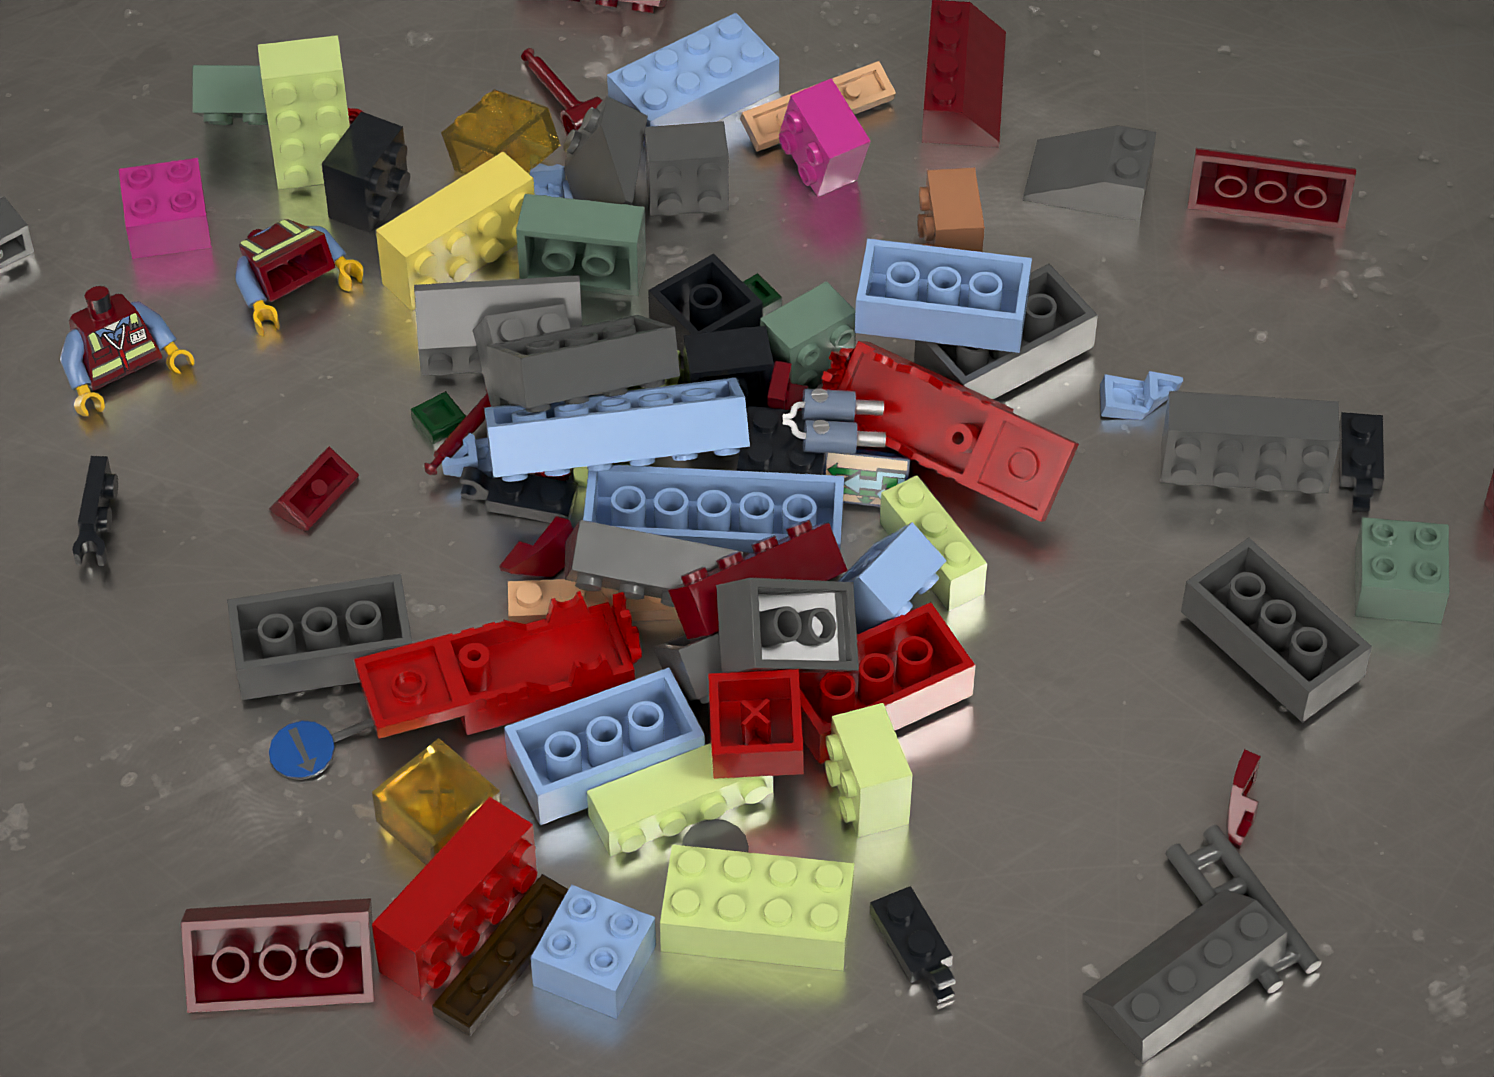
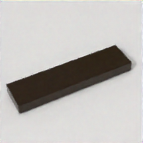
(500, 958)

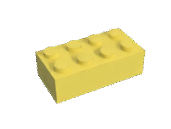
(454, 229)

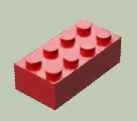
(904, 663)
(455, 898)

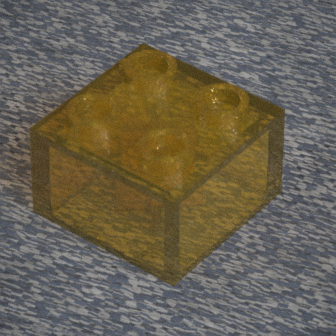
(501, 125)
(431, 799)

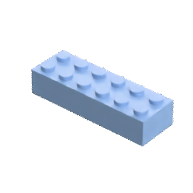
(618, 429)
(712, 505)

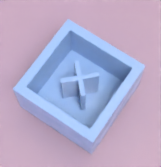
(892, 575)
(593, 951)

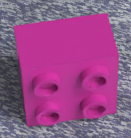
(823, 138)
(164, 208)

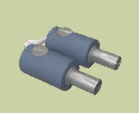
(831, 423)

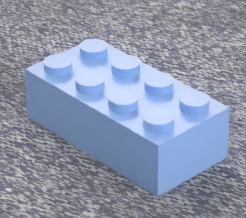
(699, 76)
(943, 295)
(599, 741)

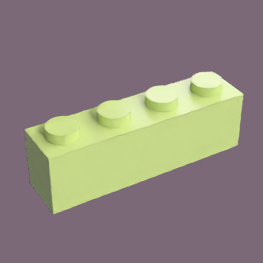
(667, 800)

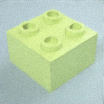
(869, 770)

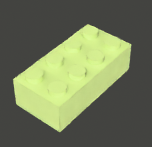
(303, 106)
(757, 907)

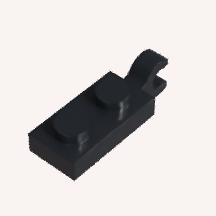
(1361, 456)
(529, 498)
(95, 513)
(915, 941)

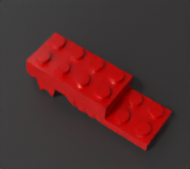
(955, 429)
(502, 669)

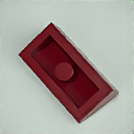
(315, 490)

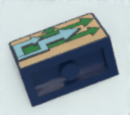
(867, 474)

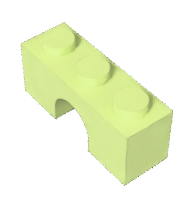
(965, 570)

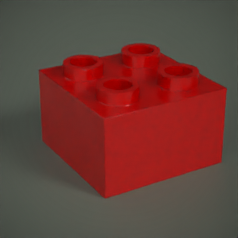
(756, 724)

